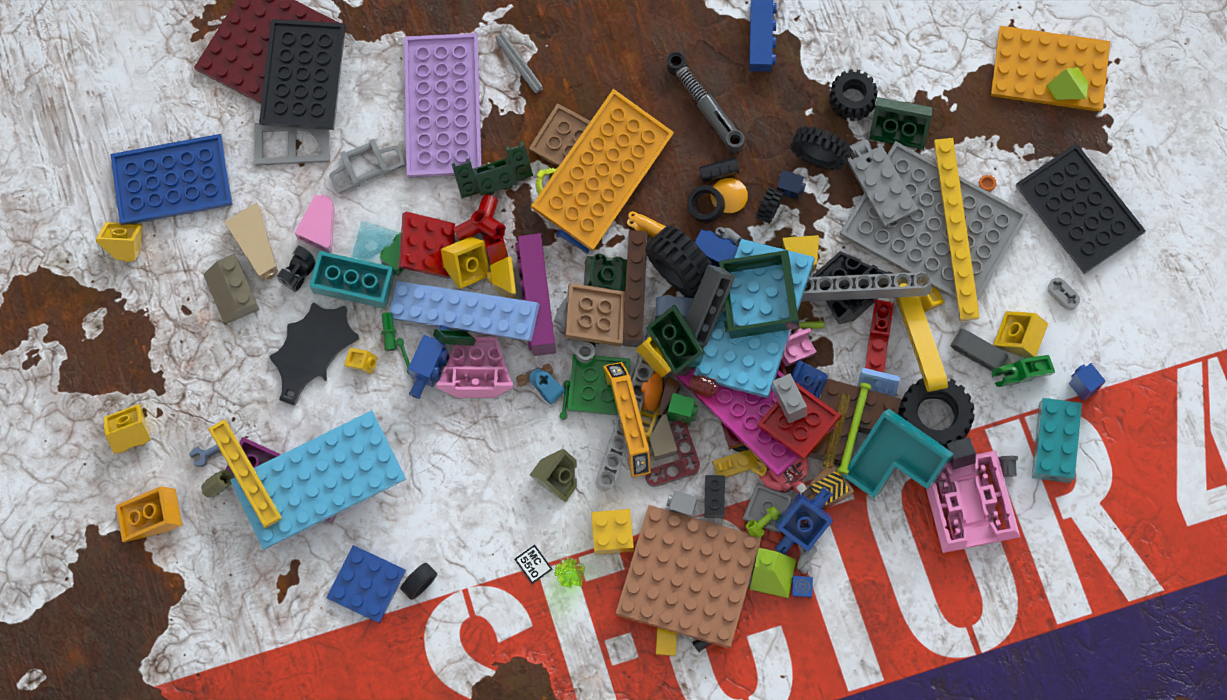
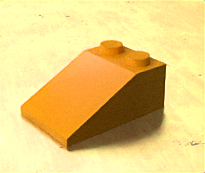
(149, 514)

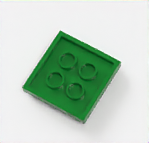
(589, 386)

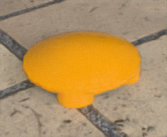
(734, 194)

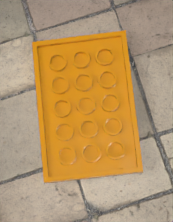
(1033, 58)

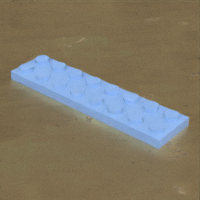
(464, 310)

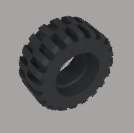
(678, 260)
(953, 396)

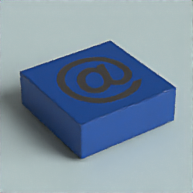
(802, 586)

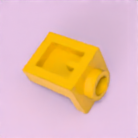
(361, 360)

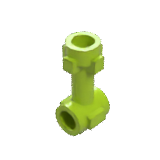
(756, 528)

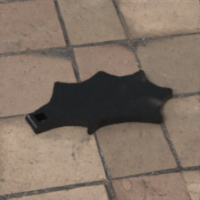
(311, 348)

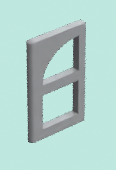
(320, 135)

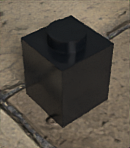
(963, 453)

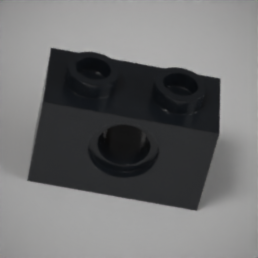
(714, 496)

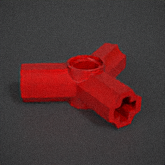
(482, 221)

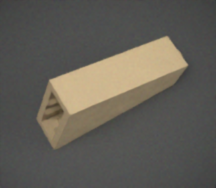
(252, 237)

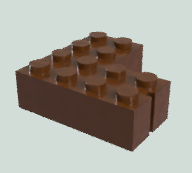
(874, 406)

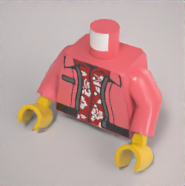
(789, 479)

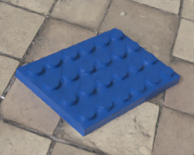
(171, 179)

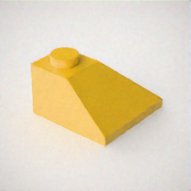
(121, 241)
(503, 278)

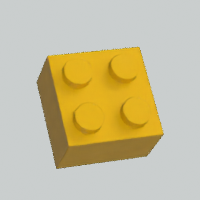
(612, 531)

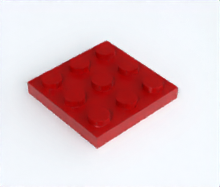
(422, 243)
(805, 433)

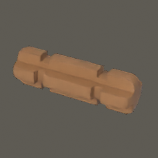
(523, 379)

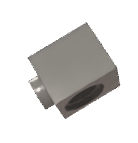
(682, 503)

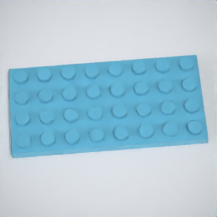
(756, 297)
(324, 478)

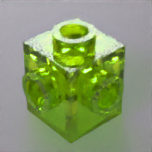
(573, 578)

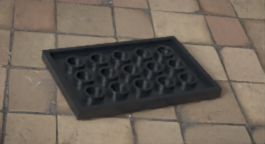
(302, 74)
(1080, 208)

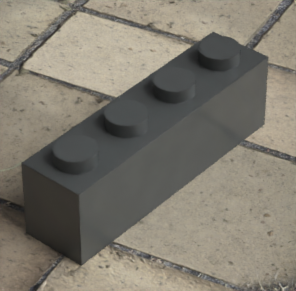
(708, 302)

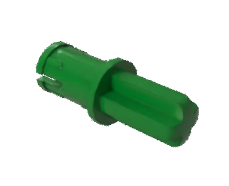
(388, 332)

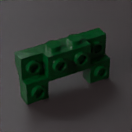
(495, 175)

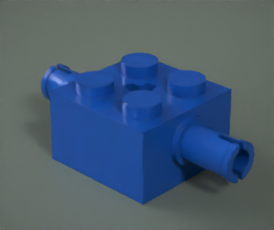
(427, 363)
(805, 533)

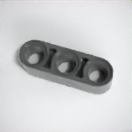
(978, 350)

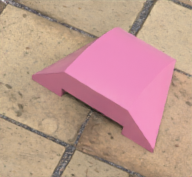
(476, 371)

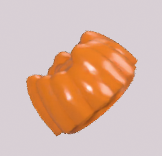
(987, 183)

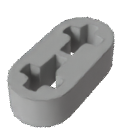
(1060, 297)

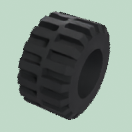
(849, 108)

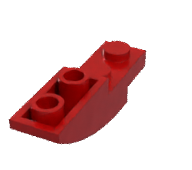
(879, 335)

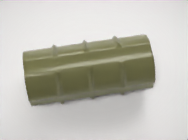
(217, 483)

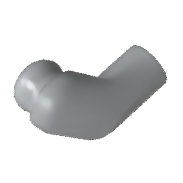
(729, 234)
(803, 559)

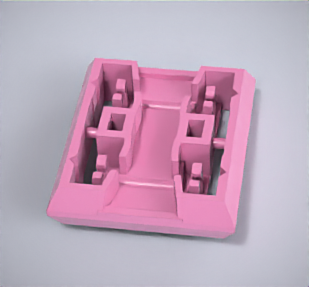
(971, 505)

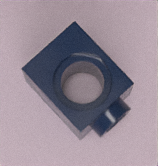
(791, 184)

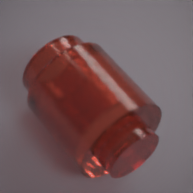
(703, 386)

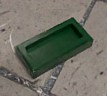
(454, 337)

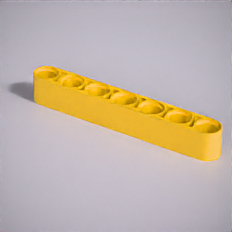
(922, 342)

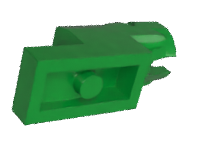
(1024, 370)

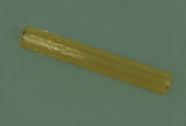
(835, 434)

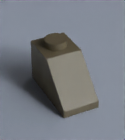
(662, 441)

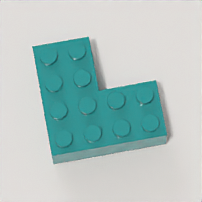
(895, 445)

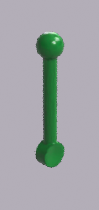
(400, 342)
(563, 415)

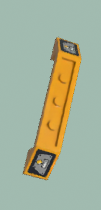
(630, 418)

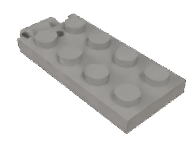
(880, 182)

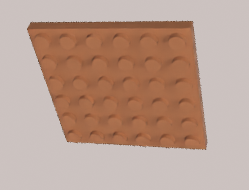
(688, 576)

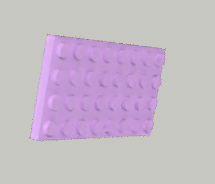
(441, 103)

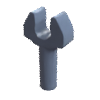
(204, 455)

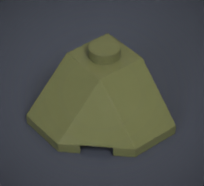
(557, 474)

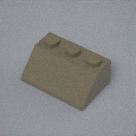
(230, 289)

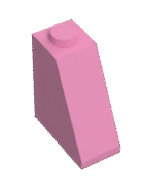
(318, 224)

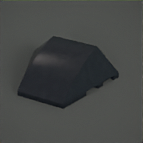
(846, 265)

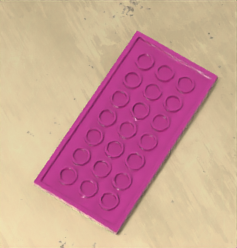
(741, 414)

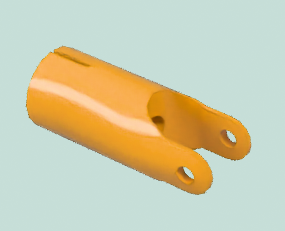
(643, 223)

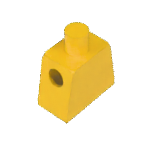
(805, 245)

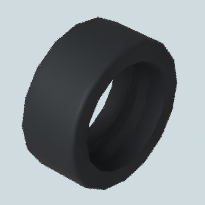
(693, 197)
(418, 581)

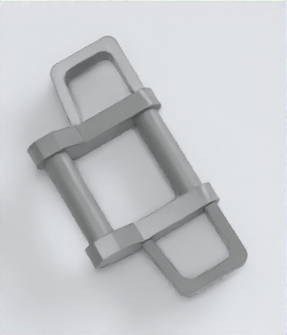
(356, 181)

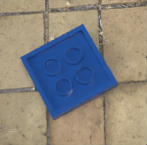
(366, 584)

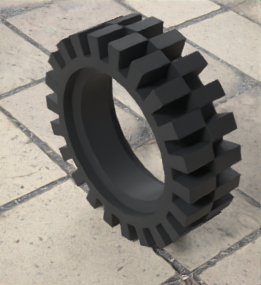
(820, 148)

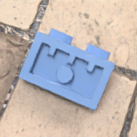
(879, 381)

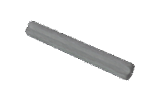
(519, 63)

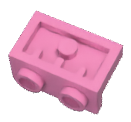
(798, 347)

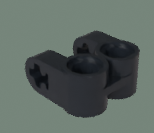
(299, 268)

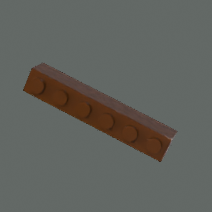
(635, 289)

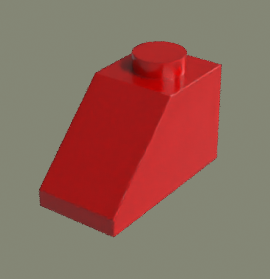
(495, 248)

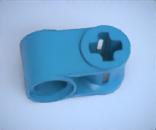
(548, 386)

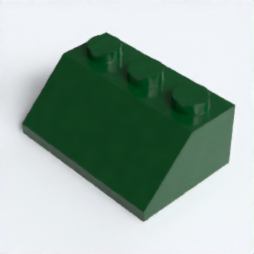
(900, 123)
(676, 342)

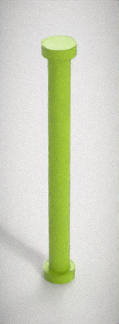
(843, 469)

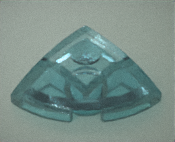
(371, 240)

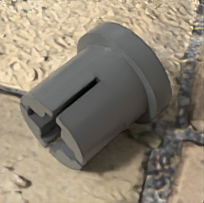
(1008, 465)

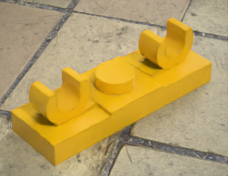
(736, 463)

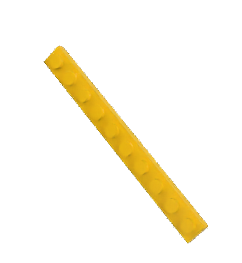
(956, 229)

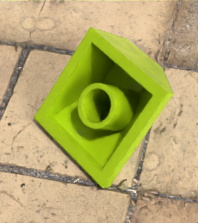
(772, 573)

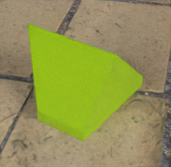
(1069, 85)

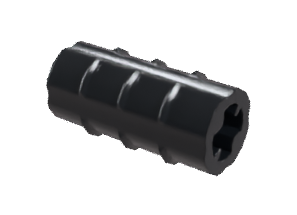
(719, 170)

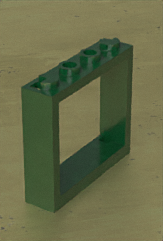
(754, 262)

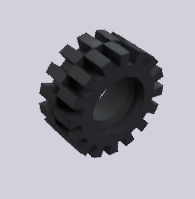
(769, 205)

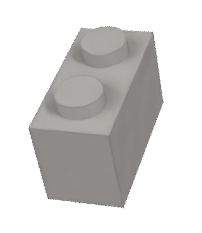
(789, 398)

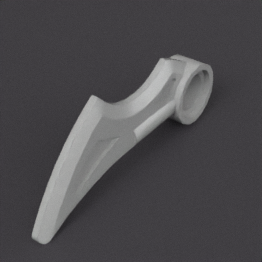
(574, 345)

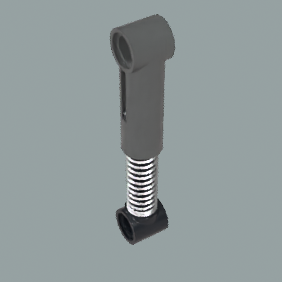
(706, 104)

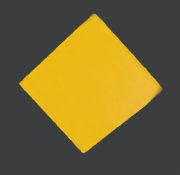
(931, 300)

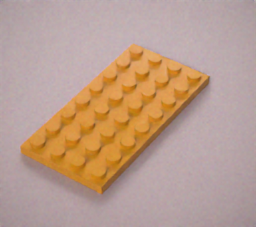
(602, 170)

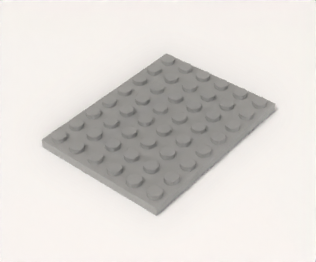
(921, 238)

